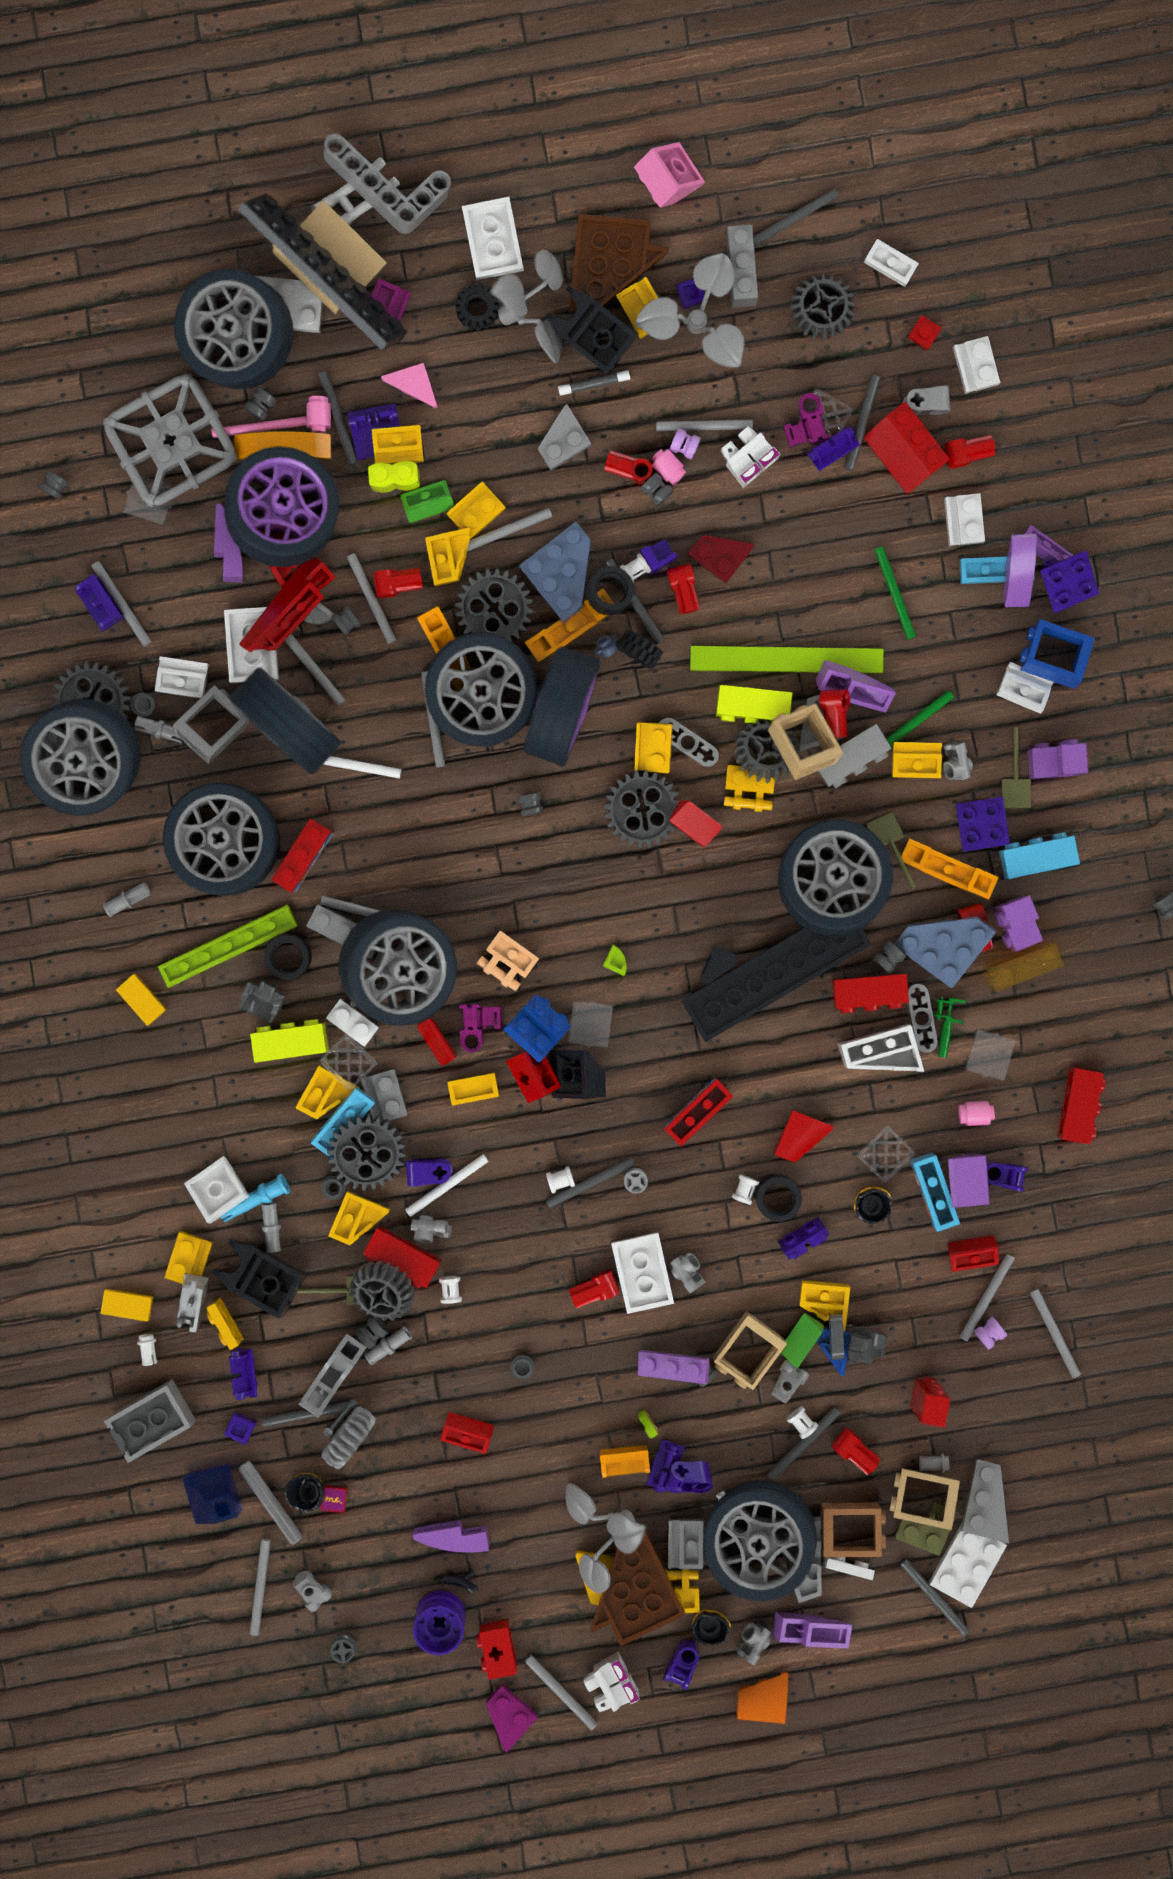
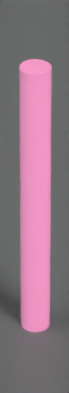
(264, 426)

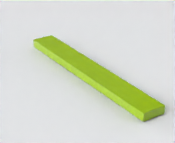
(783, 659)

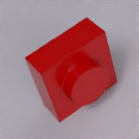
(924, 332)

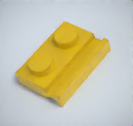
(635, 299)
(398, 444)
(476, 509)
(653, 747)
(916, 760)
(188, 1257)
(229, 1332)

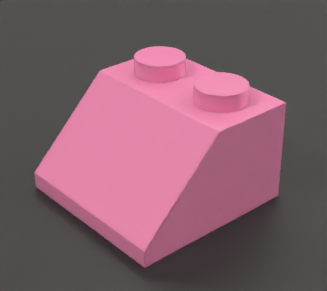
(668, 174)

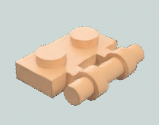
(513, 955)

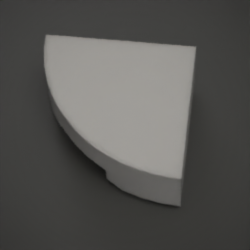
(319, 615)

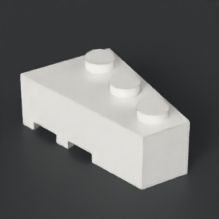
(883, 1050)

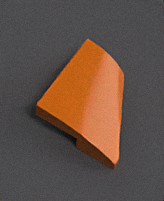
(764, 1700)

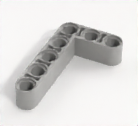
(384, 189)

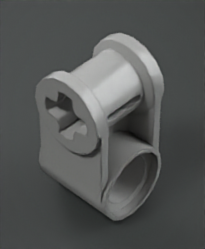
(931, 400)

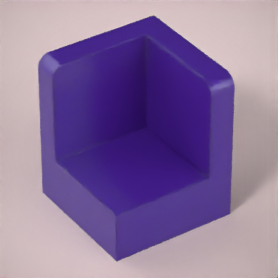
(658, 556)

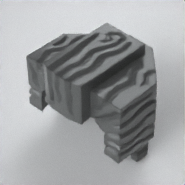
(262, 1000)
(865, 1345)

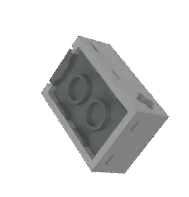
(150, 1420)

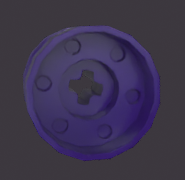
(439, 1635)

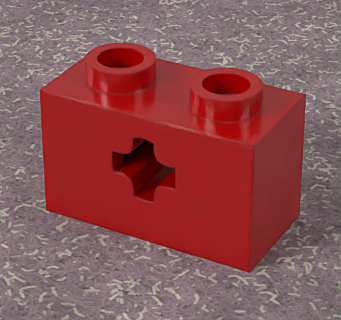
(533, 1077)
(497, 1635)

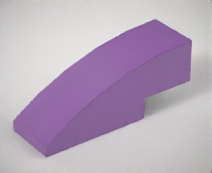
(226, 548)
(1019, 570)
(862, 688)
(453, 1537)
(811, 1630)

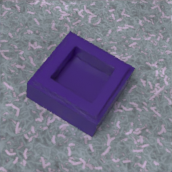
(689, 294)
(240, 1428)

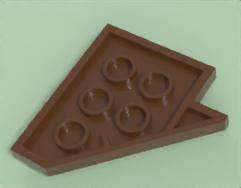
(611, 256)
(638, 1595)

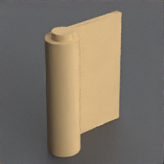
(345, 247)

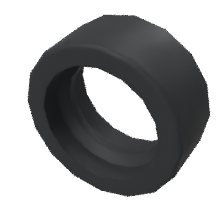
(617, 574)
(269, 956)
(796, 1201)

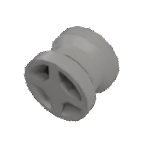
(638, 1183)

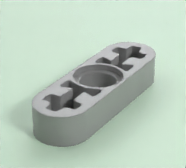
(676, 726)
(930, 1023)

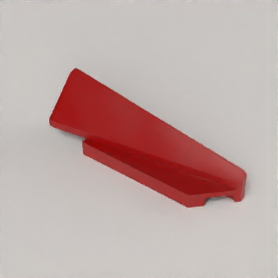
(289, 607)

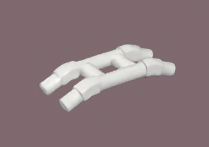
(340, 196)

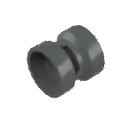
(260, 404)
(653, 485)
(889, 957)
(371, 1332)

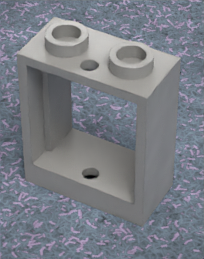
(194, 741)

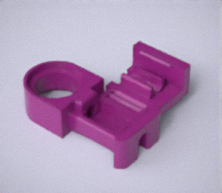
(811, 428)
(477, 1018)

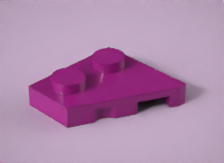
(509, 1716)

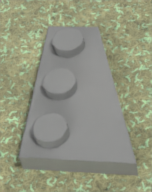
(985, 1503)
(812, 1584)

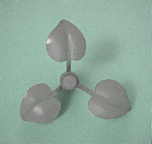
(510, 292)
(661, 318)
(621, 1526)

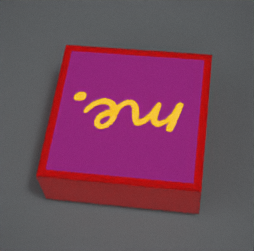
(334, 1499)

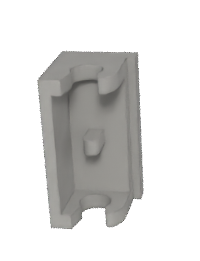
(192, 1301)

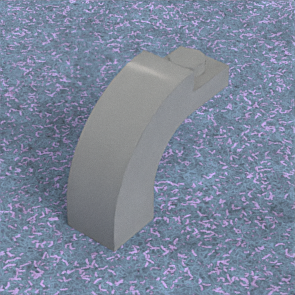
(332, 1375)

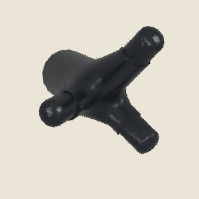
(461, 1581)

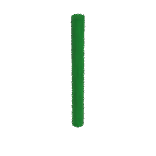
(895, 593)
(920, 717)

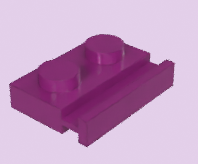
(392, 297)

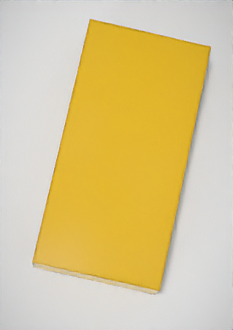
(141, 999)
(473, 1088)
(126, 1305)

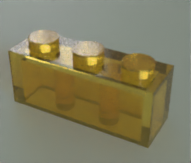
(1023, 967)

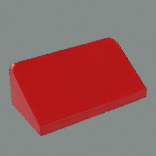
(694, 822)
(436, 1041)
(973, 1253)
(467, 1432)

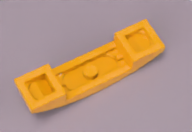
(315, 444)
(561, 634)
(439, 635)
(949, 869)

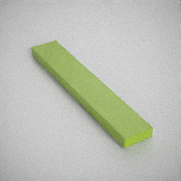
(228, 946)

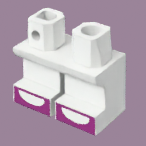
(751, 459)
(615, 1683)

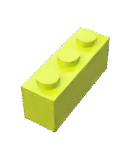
(751, 704)
(289, 1041)

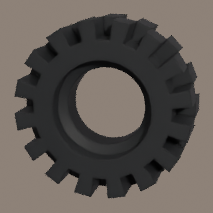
(466, 297)
(639, 649)

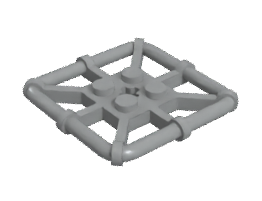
(155, 434)

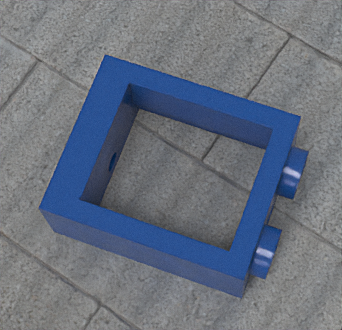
(1067, 678)

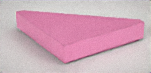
(412, 382)

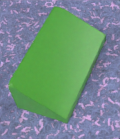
(427, 501)
(802, 1339)

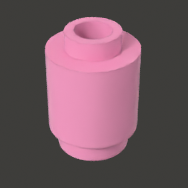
(318, 414)
(668, 466)
(976, 1113)

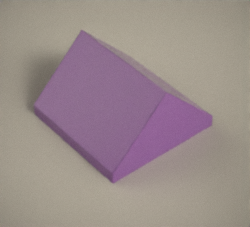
(968, 1180)

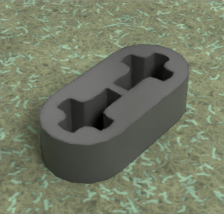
(836, 1336)

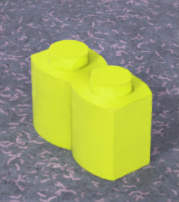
(388, 477)

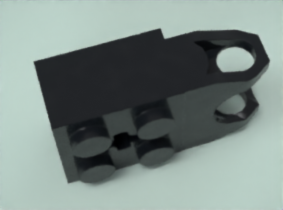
(585, 327)
(253, 1275)

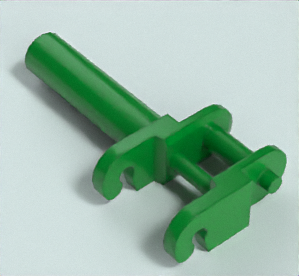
(947, 1024)

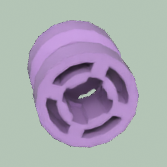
(690, 445)
(990, 1333)

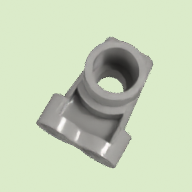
(959, 764)
(426, 1228)
(685, 1269)
(792, 1378)
(311, 1590)
(756, 1639)

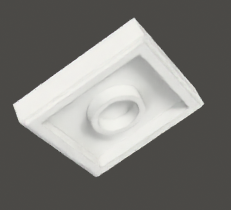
(216, 1190)

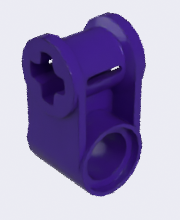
(422, 1171)
(1008, 1175)
(689, 1477)
(681, 1667)

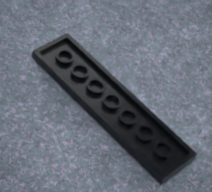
(323, 270)
(769, 977)

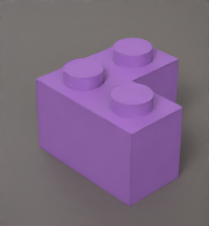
(1061, 761)
(1018, 923)

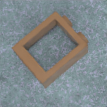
(852, 1508)

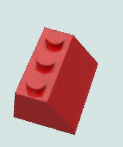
(906, 448)

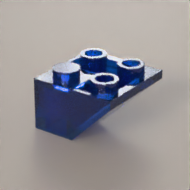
(212, 1495)

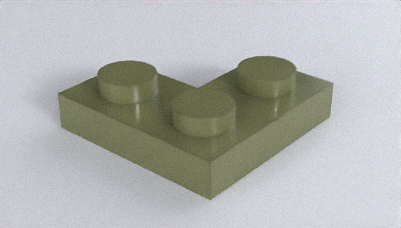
(924, 1536)

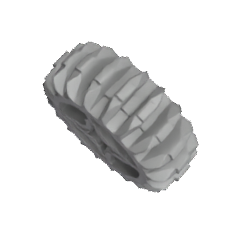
(348, 1437)

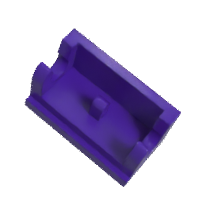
(99, 602)

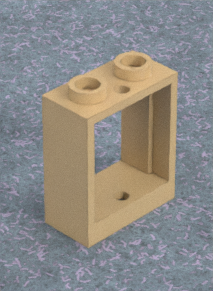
(822, 732)
(765, 1332)
(950, 1505)

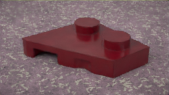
(720, 555)

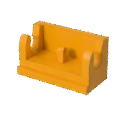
(624, 1460)

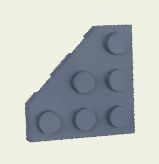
(561, 571)
(946, 946)

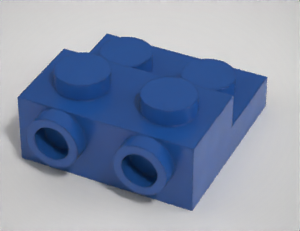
(537, 1027)

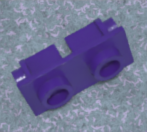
(833, 448)
(794, 1243)
(243, 1362)
(666, 1456)

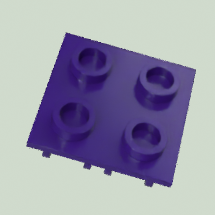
(367, 419)
(1069, 581)
(982, 824)

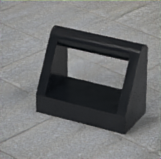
(717, 964)

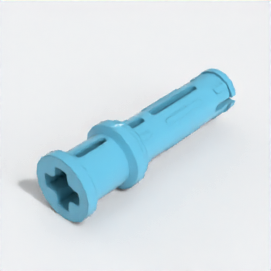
(264, 1194)

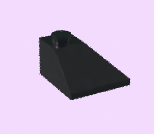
(577, 1074)

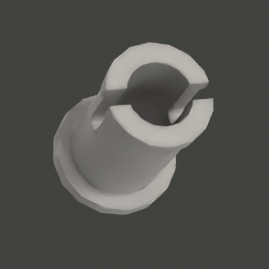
(934, 1463)

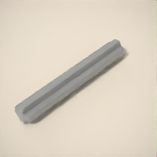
(270, 1502)

